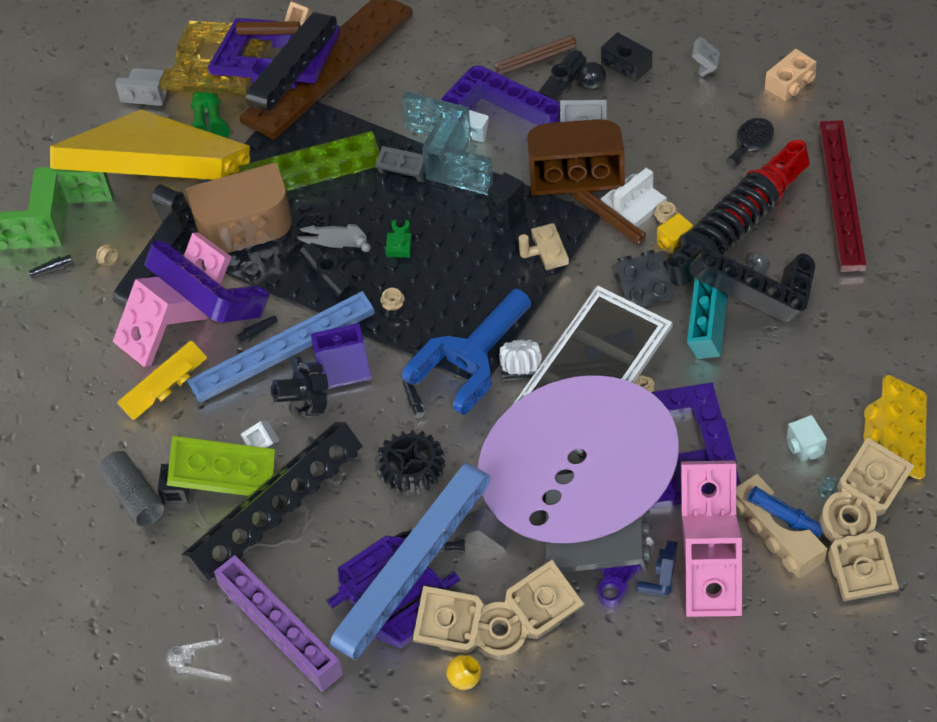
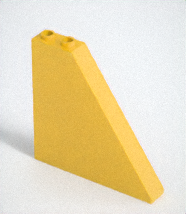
(150, 146)

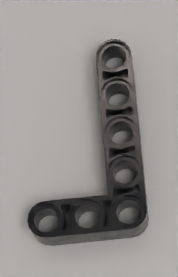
(175, 230)
(777, 299)

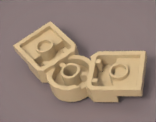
(858, 551)
(463, 623)

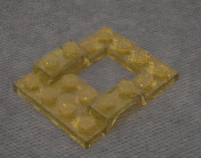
(192, 73)

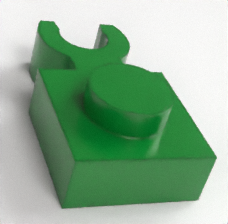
(399, 241)

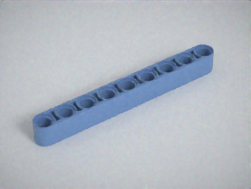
(409, 561)

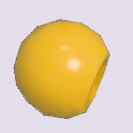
(463, 672)

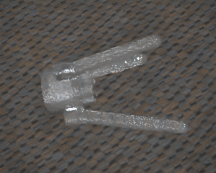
(182, 655)

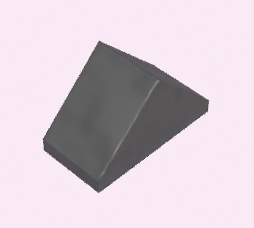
(483, 530)

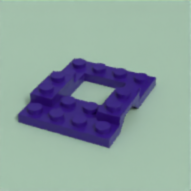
(230, 62)
(712, 430)

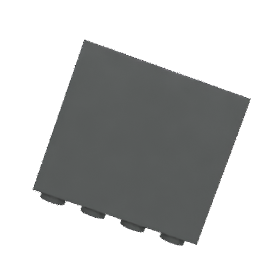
(617, 549)

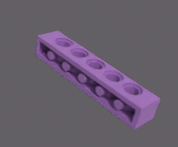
(279, 623)

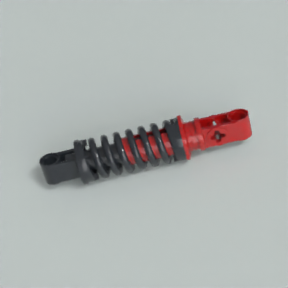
(739, 210)

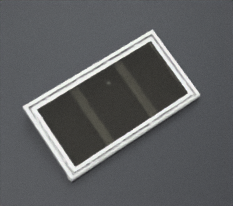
(603, 340)

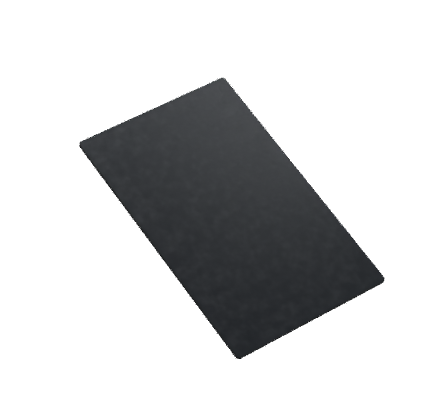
(457, 258)

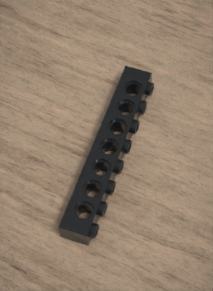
(200, 553)

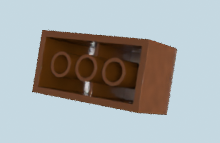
(575, 157)

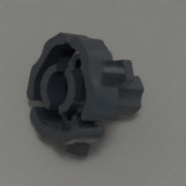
(304, 391)

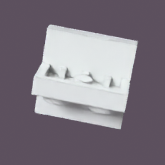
(636, 198)

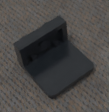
(644, 278)

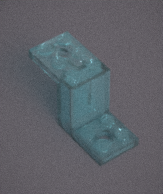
(447, 141)

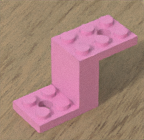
(156, 304)
(711, 539)

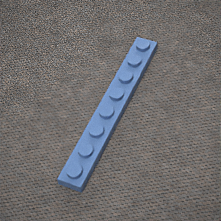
(278, 347)

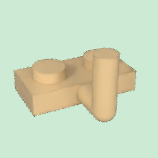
(547, 246)

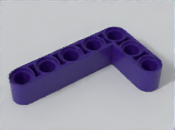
(505, 93)
(203, 291)

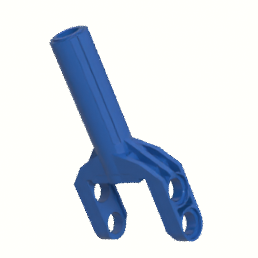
(469, 353)

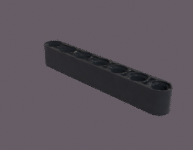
(291, 61)

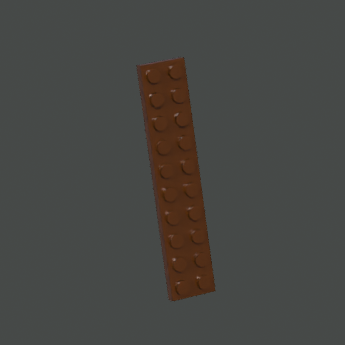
(356, 41)

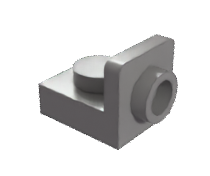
(705, 55)

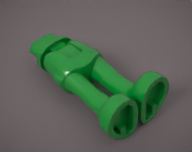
(208, 103)

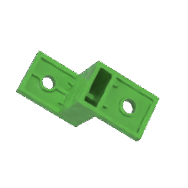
(47, 209)

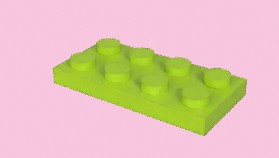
(218, 466)

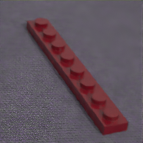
(842, 196)

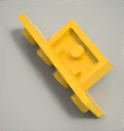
(161, 381)

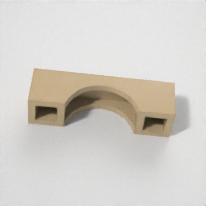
(798, 549)

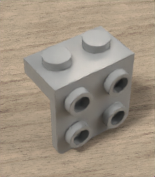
(141, 87)

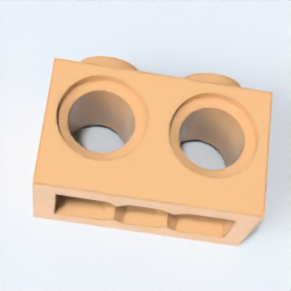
(790, 75)

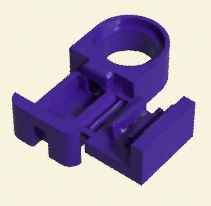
(618, 579)

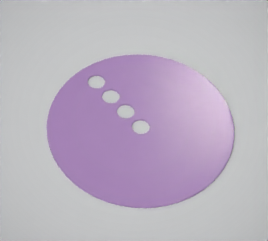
(626, 467)

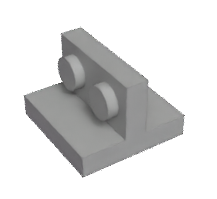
(582, 109)

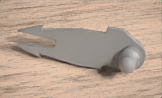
(336, 236)

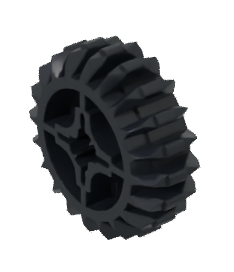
(414, 469)

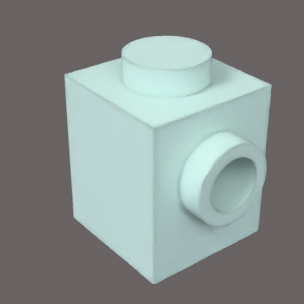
(806, 439)

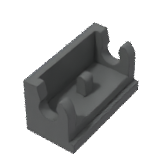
(401, 162)

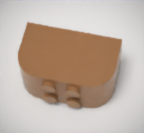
(241, 208)

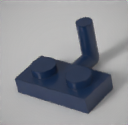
(665, 568)

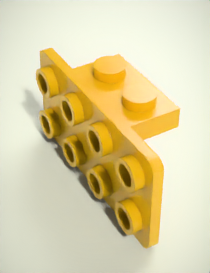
(899, 422)

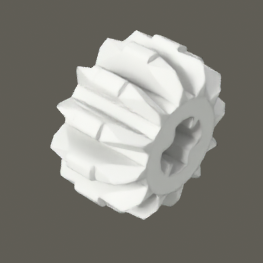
(520, 357)

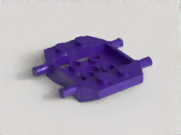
(360, 572)

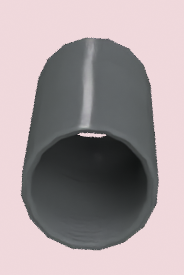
(131, 488)

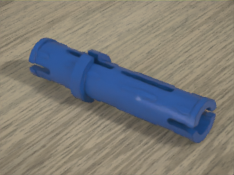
(793, 517)

